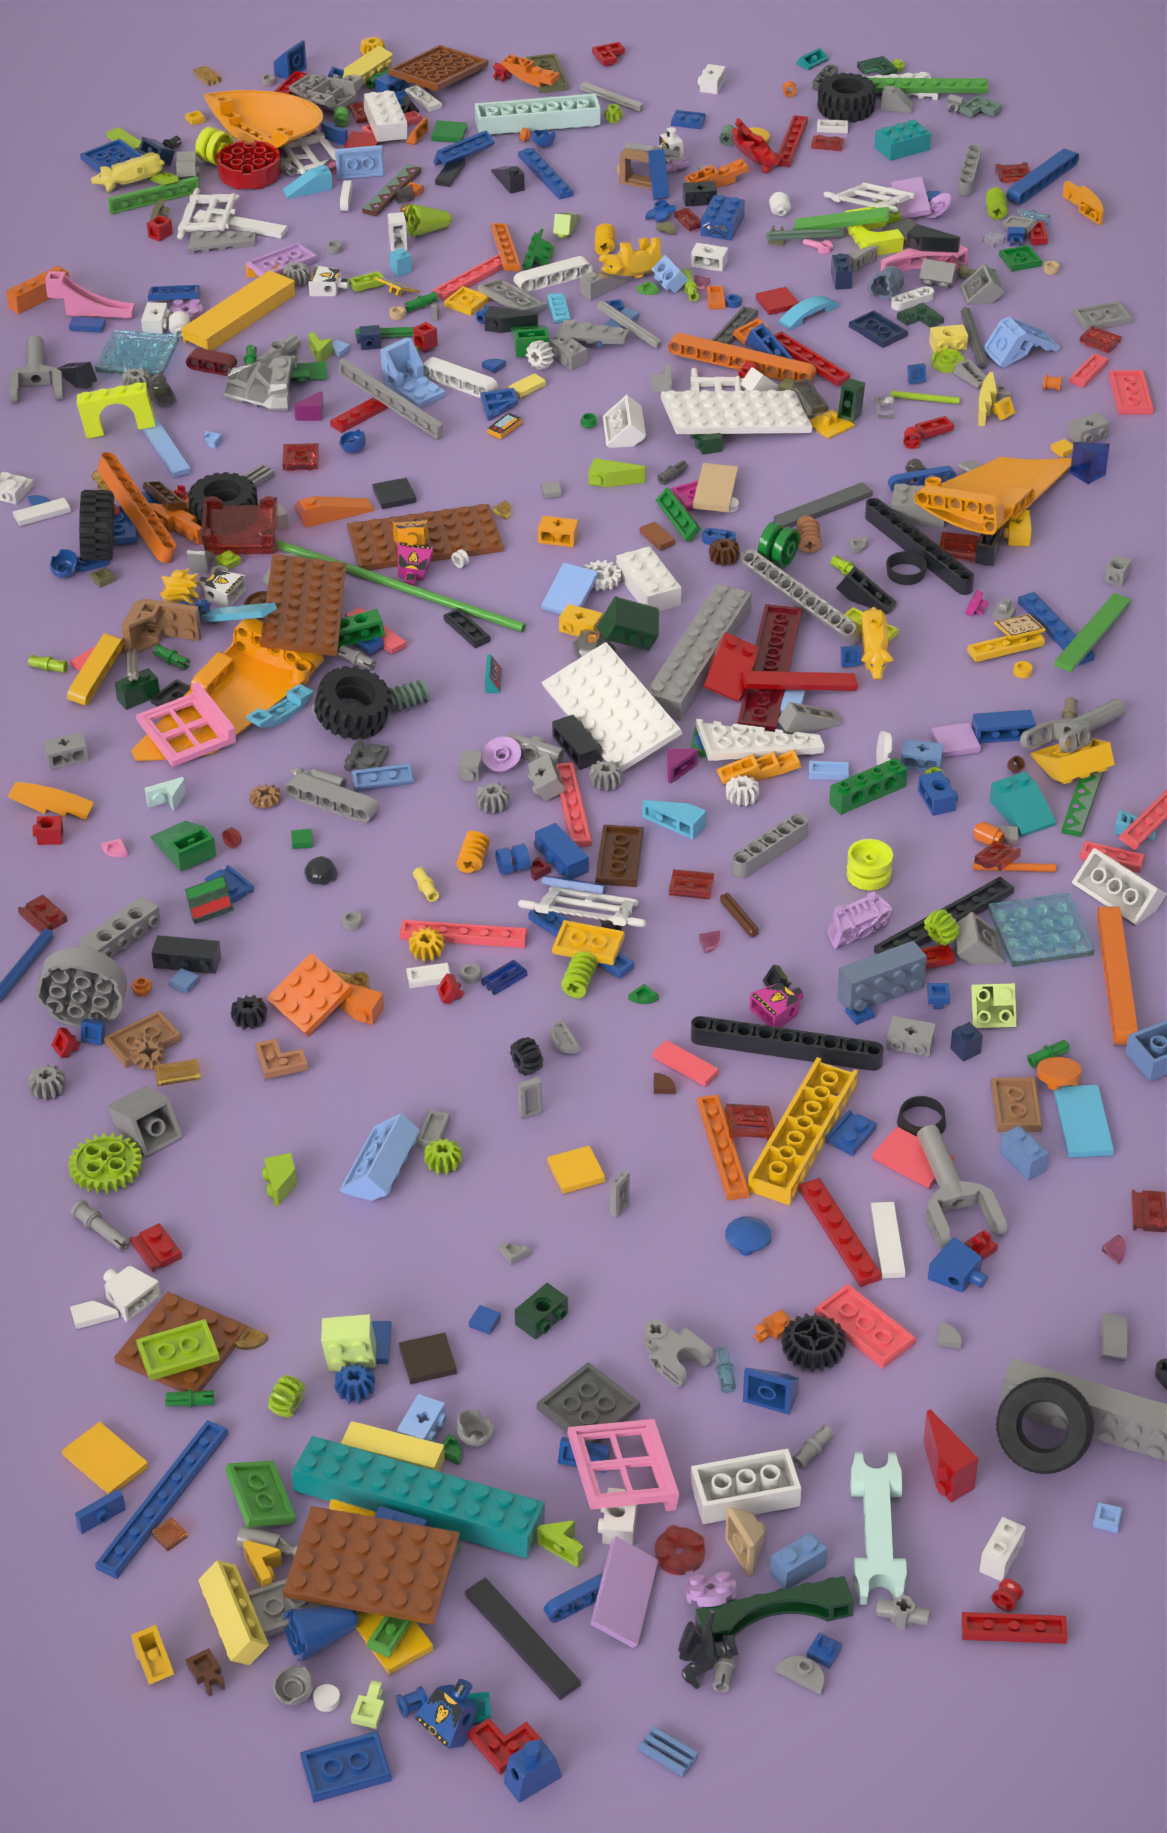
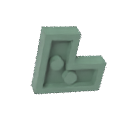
(981, 104)

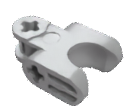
(671, 1348)

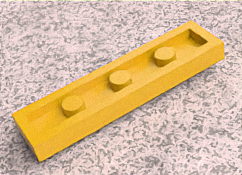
(1003, 646)

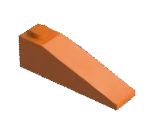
(324, 509)

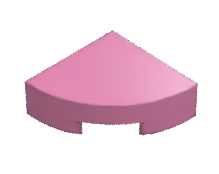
(114, 848)

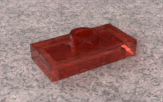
(688, 219)

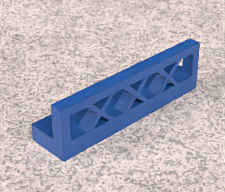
(464, 148)

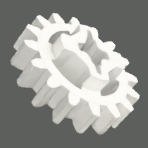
(607, 574)

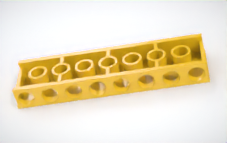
(239, 311)
(802, 1132)

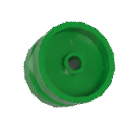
(779, 544)

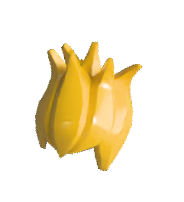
(179, 587)

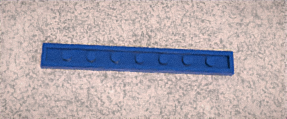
(161, 1499)

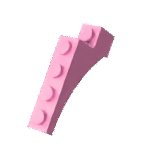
(913, 259)
(83, 302)

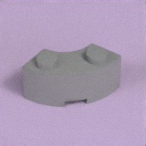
(187, 164)

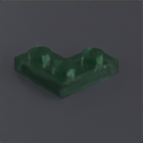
(878, 64)
(920, 313)

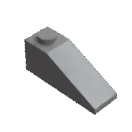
(599, 283)
(807, 718)

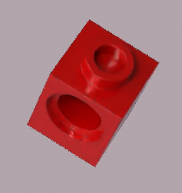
(159, 228)
(425, 336)
(48, 830)

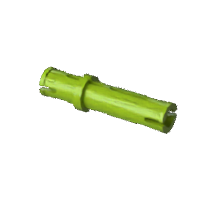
(690, 287)

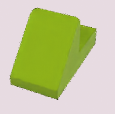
(320, 348)
(560, 1541)

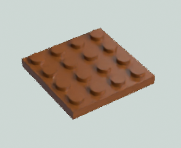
(174, 1312)

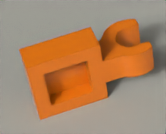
(772, 1326)

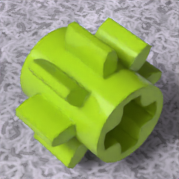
(613, 113)

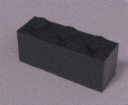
(576, 741)
(186, 953)

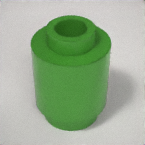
(341, 116)

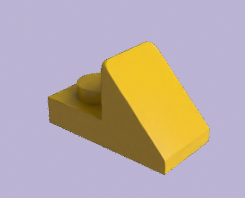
(262, 1561)
(152, 1654)

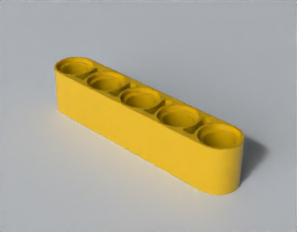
(95, 669)

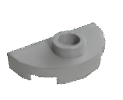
(563, 1039)
(802, 1671)

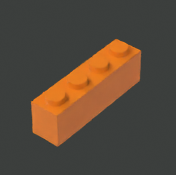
(30, 292)

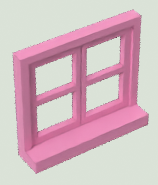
(211, 715)
(657, 1459)

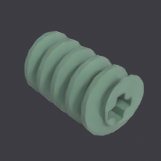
(409, 693)

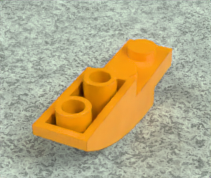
(1086, 200)

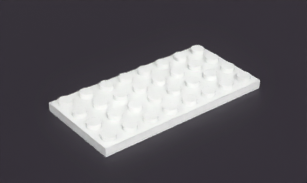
(735, 412)
(612, 706)

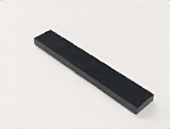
(523, 1638)

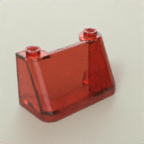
(240, 527)

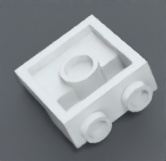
(14, 487)

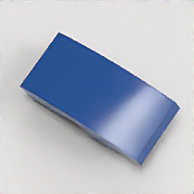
(333, 133)

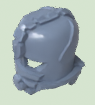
(890, 282)

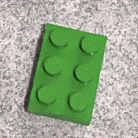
(260, 1493)

